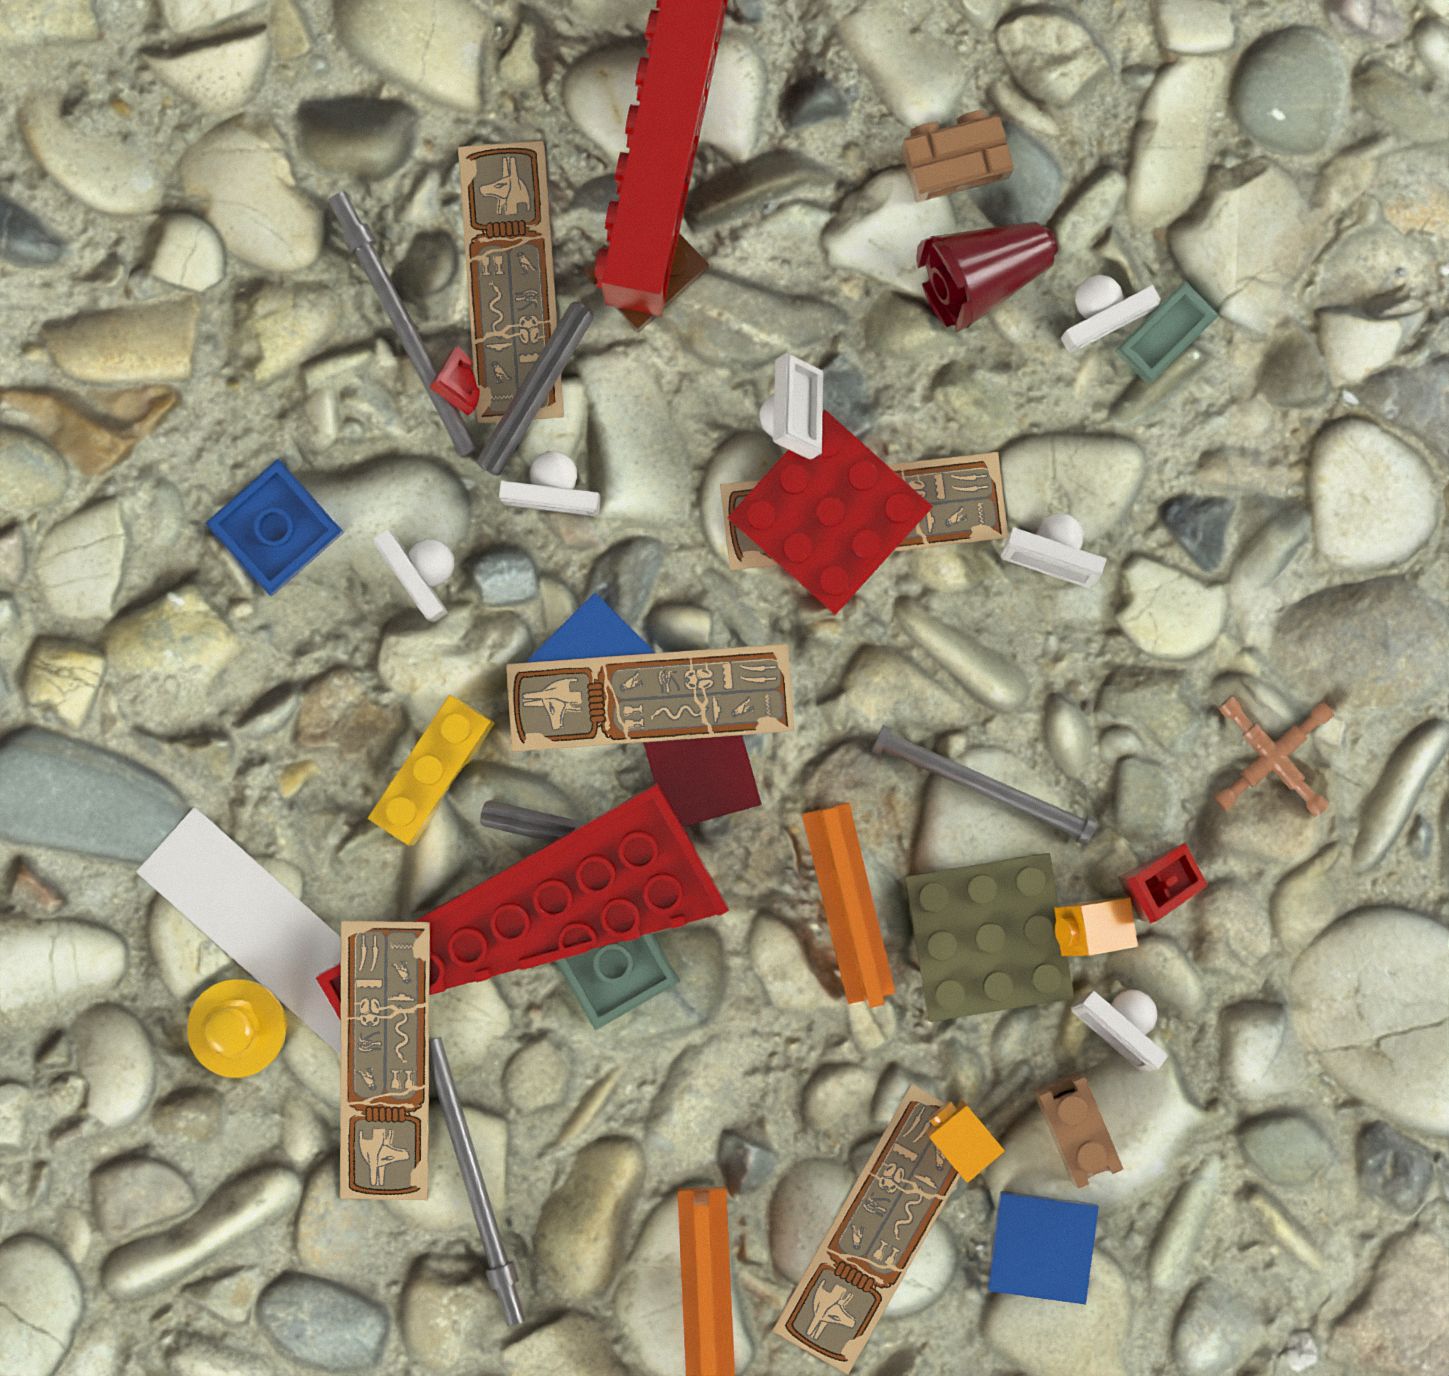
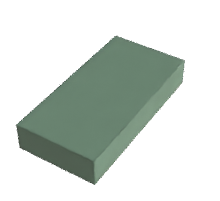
(1166, 333)

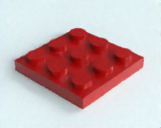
(830, 515)

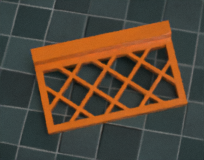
(848, 905)
(706, 1281)

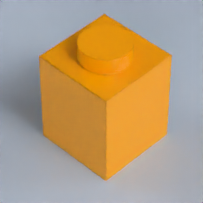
(1095, 927)
(963, 1139)

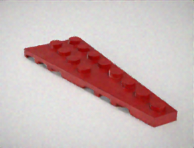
(584, 891)

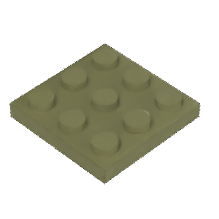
(988, 937)

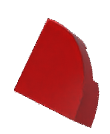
(457, 382)

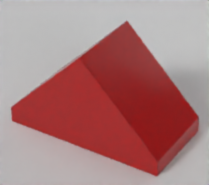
(1163, 883)

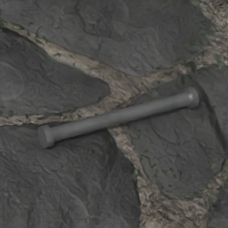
(984, 785)

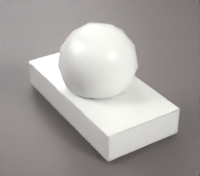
(1105, 311)
(796, 407)
(551, 488)
(1055, 551)
(425, 566)
(1124, 1025)

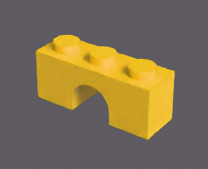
(430, 770)

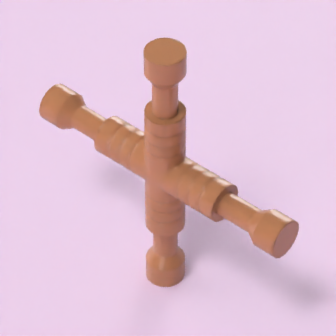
(1273, 756)

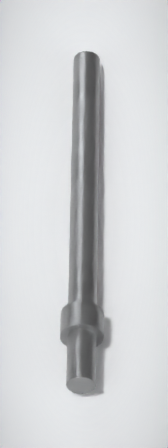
(360, 241)
(501, 1273)

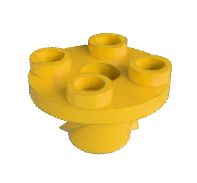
(236, 1028)

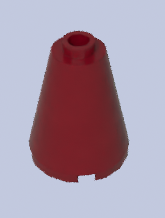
(982, 268)

